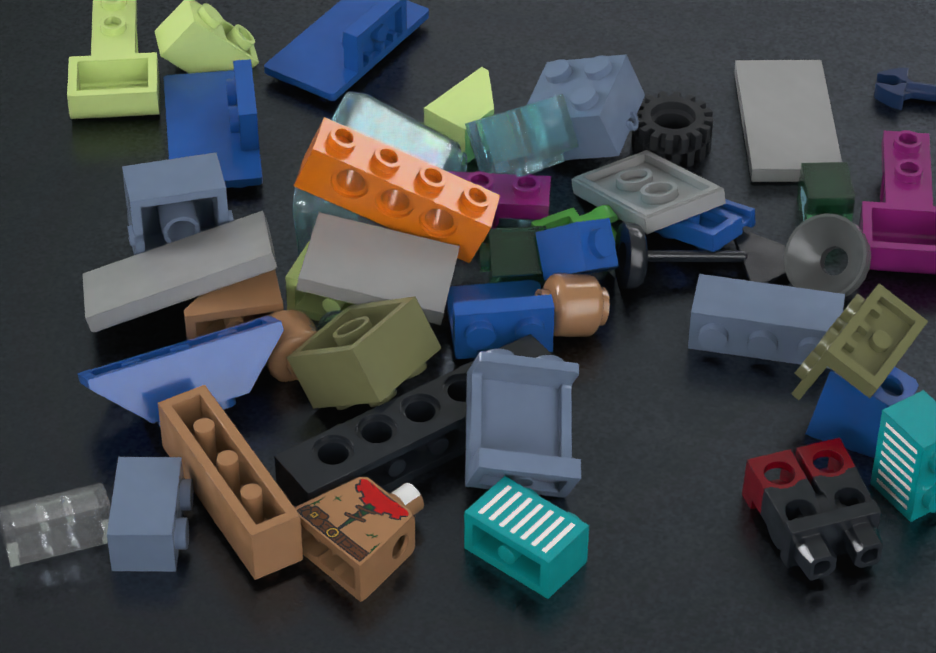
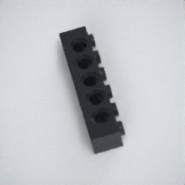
(390, 440)

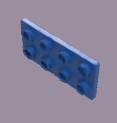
(345, 44)
(216, 115)

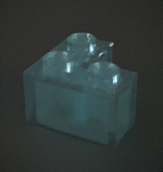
(523, 137)

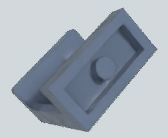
(521, 422)

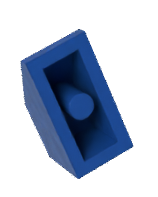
(577, 248)

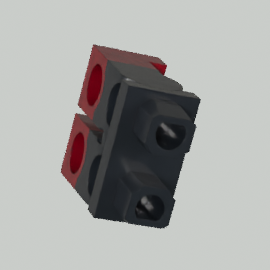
(815, 510)

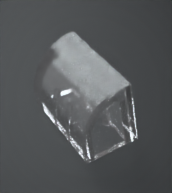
(55, 524)

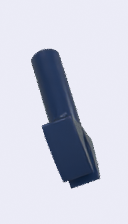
(894, 87)

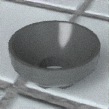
(813, 241)

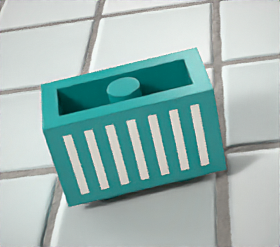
(907, 456)
(526, 536)

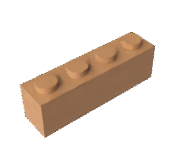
(231, 482)

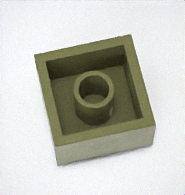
(365, 354)

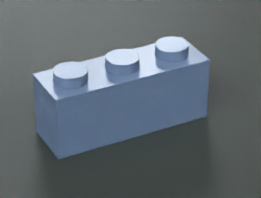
(760, 318)

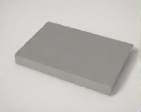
(648, 191)
(377, 264)

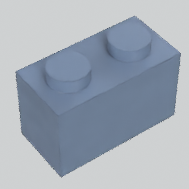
(147, 514)

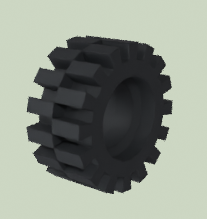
(674, 128)

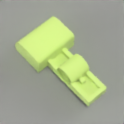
(115, 76)

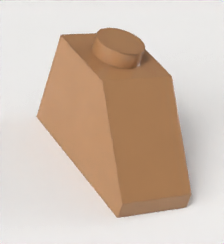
(233, 305)

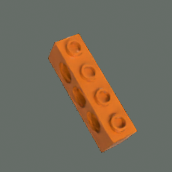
(396, 189)

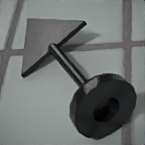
(759, 256)

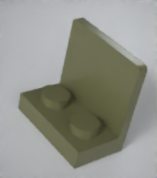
(863, 342)

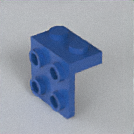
(497, 315)

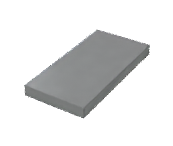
(785, 117)
(178, 271)

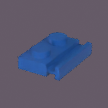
(712, 228)

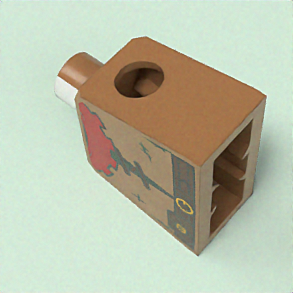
(360, 532)

